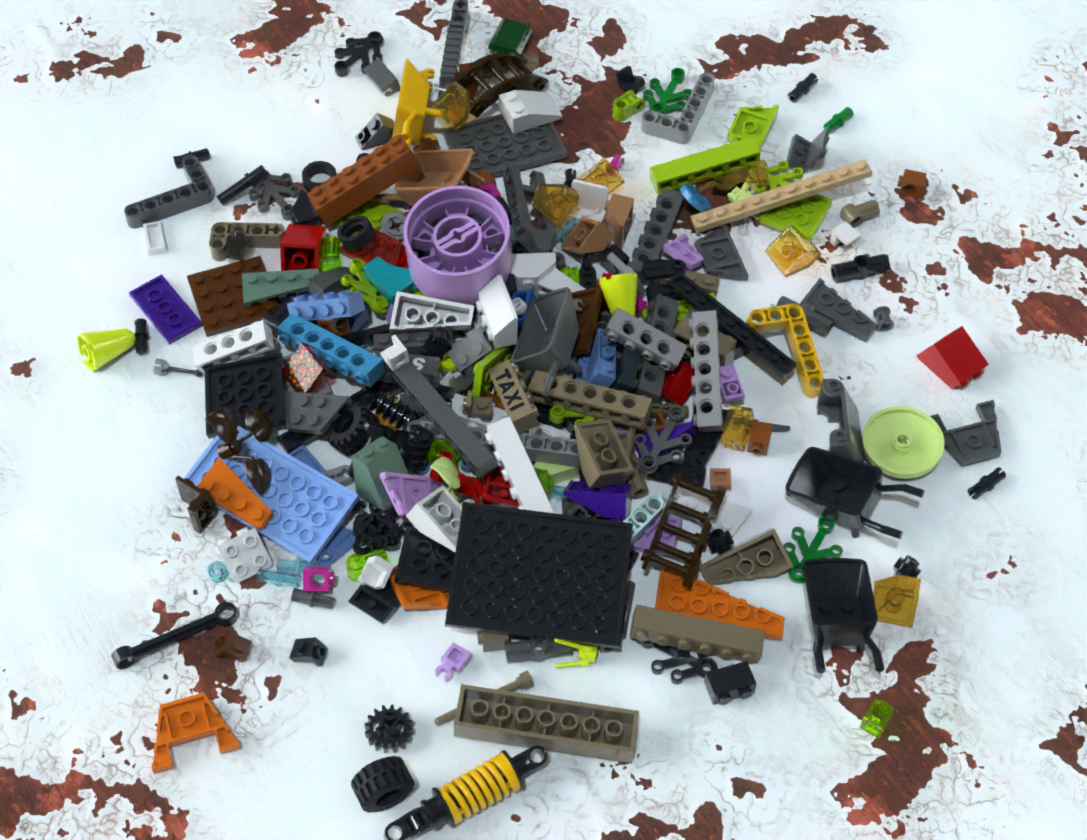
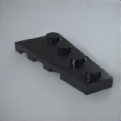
(703, 443)

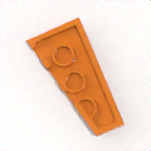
(234, 496)

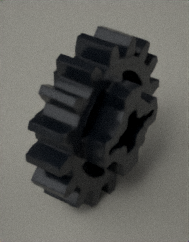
(375, 529)
(387, 732)

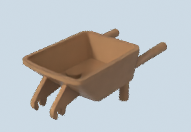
(438, 171)

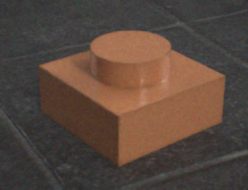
(720, 476)

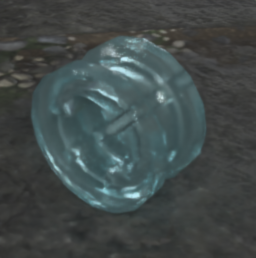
(223, 570)

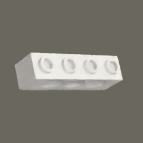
(234, 346)

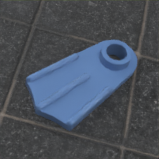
(337, 546)

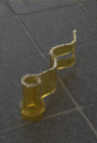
(737, 175)

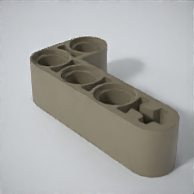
(261, 236)

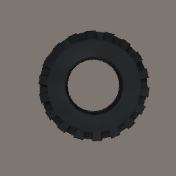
(347, 431)
(382, 784)

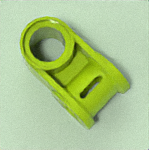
(627, 105)

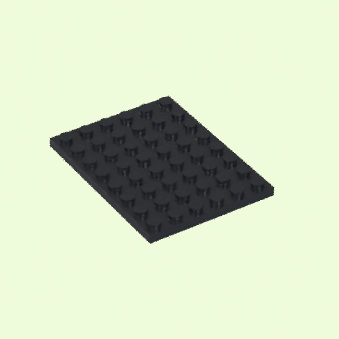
(539, 575)

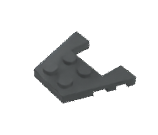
(973, 441)

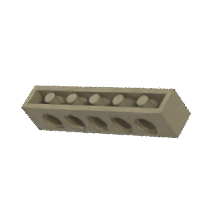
(593, 400)

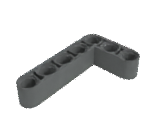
(174, 201)

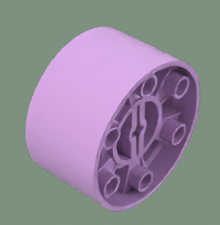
(457, 245)

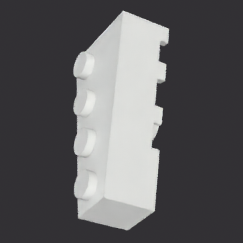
(425, 313)

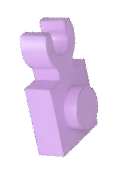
(453, 659)

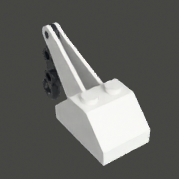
(540, 273)

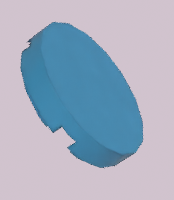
(694, 198)

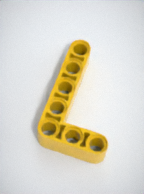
(795, 341)

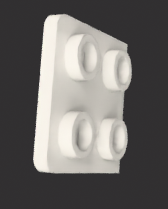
(590, 202)
(243, 554)

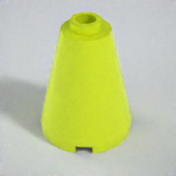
(620, 292)
(104, 346)

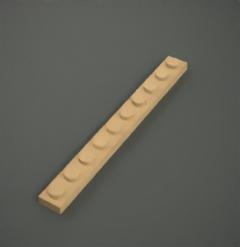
(781, 196)

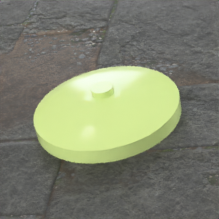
(903, 442)

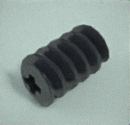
(391, 410)
(417, 447)

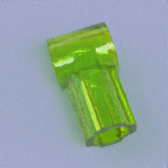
(331, 254)
(357, 560)

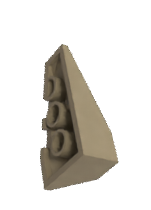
(749, 560)

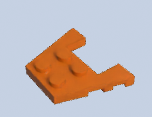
(417, 597)
(186, 721)

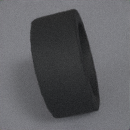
(314, 168)
(361, 239)

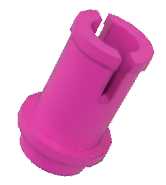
(615, 163)

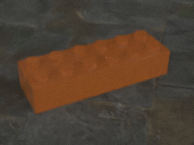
(363, 180)

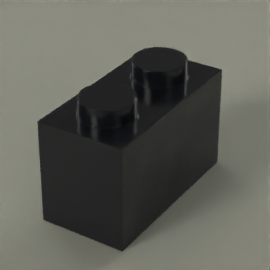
(730, 683)

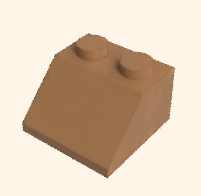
(619, 217)
(588, 237)

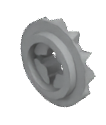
(397, 219)

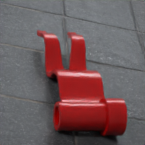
(467, 484)

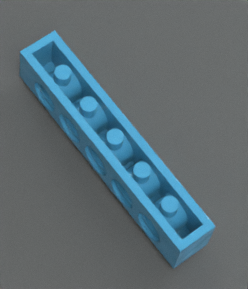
(332, 350)

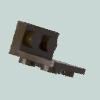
(200, 504)

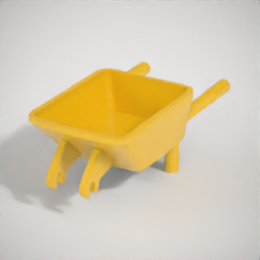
(413, 104)

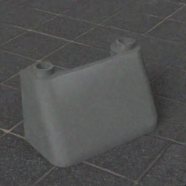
(840, 408)

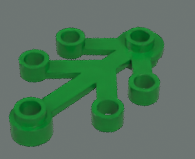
(677, 77)
(811, 551)

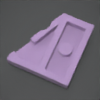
(682, 250)
(664, 537)

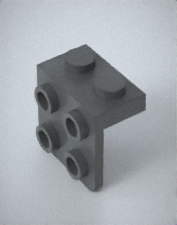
(806, 153)

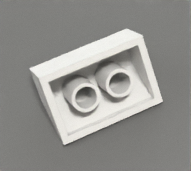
(498, 313)

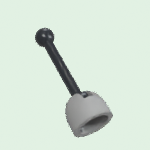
(162, 367)

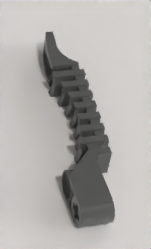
(453, 43)

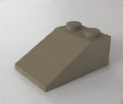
(602, 454)

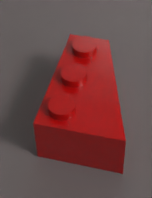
(497, 487)

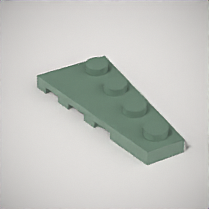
(267, 285)

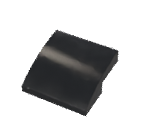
(378, 604)

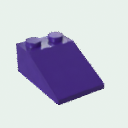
(607, 501)

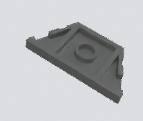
(721, 255)
(312, 411)

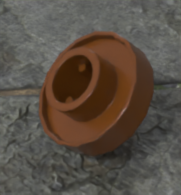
(426, 144)

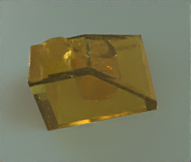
(453, 106)
(602, 174)
(555, 201)
(792, 251)
(897, 599)

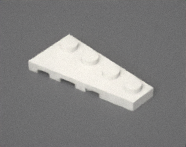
(729, 517)

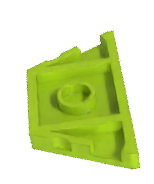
(753, 123)
(373, 211)

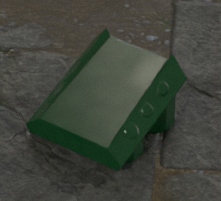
(511, 37)

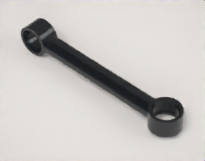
(127, 656)

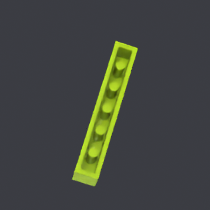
(717, 160)

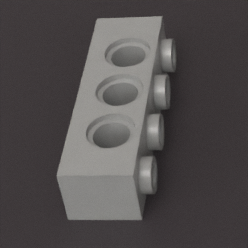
(655, 338)

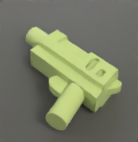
(738, 194)

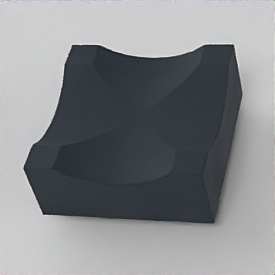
(626, 371)

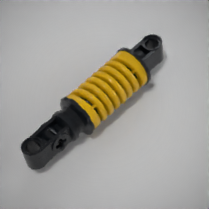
(468, 793)

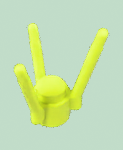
(585, 652)

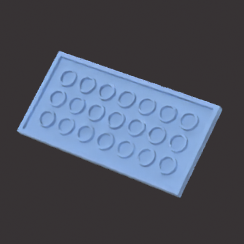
(303, 501)

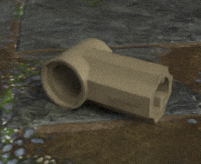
(857, 214)

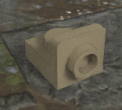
(477, 406)

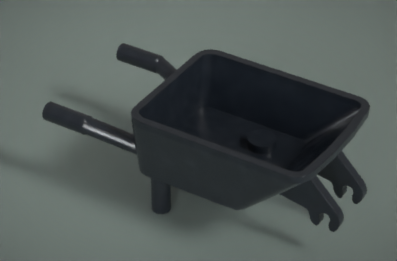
(842, 489)
(841, 606)

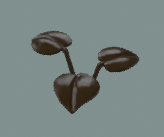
(225, 426)

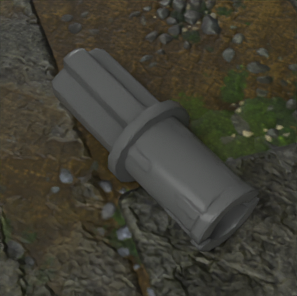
(312, 598)

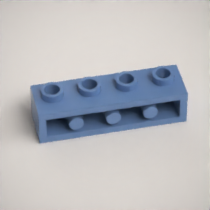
(327, 305)

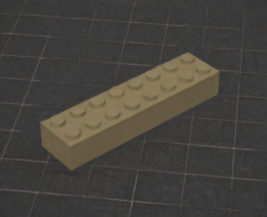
(546, 722)

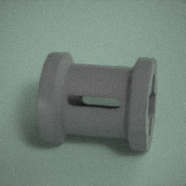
(883, 318)

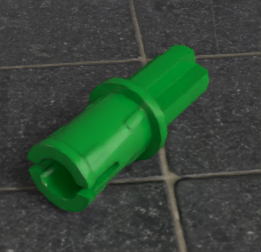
(839, 119)

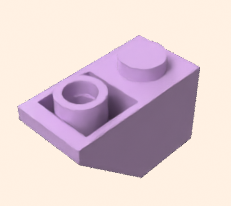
(730, 384)

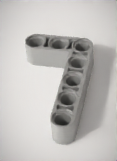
(681, 129)

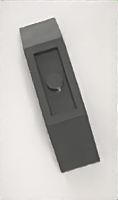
(450, 385)

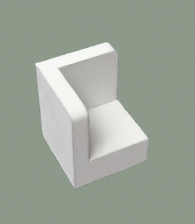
(846, 234)
(395, 355)
(376, 572)

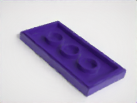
(165, 309)

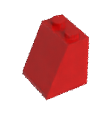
(302, 247)
(954, 359)

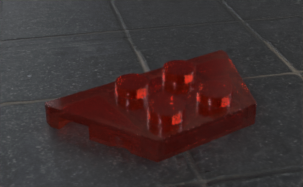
(382, 245)

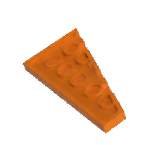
(714, 604)

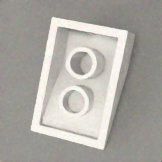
(527, 109)
(438, 517)

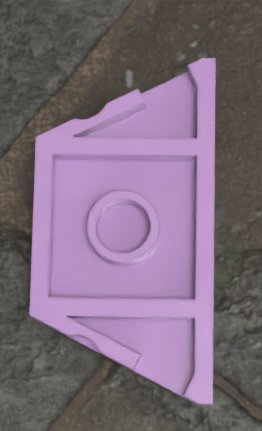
(407, 489)

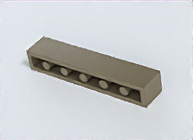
(697, 634)

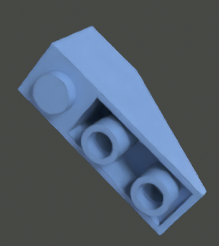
(602, 362)

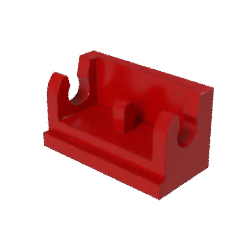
(678, 383)

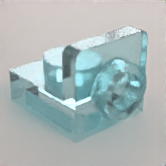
(563, 232)

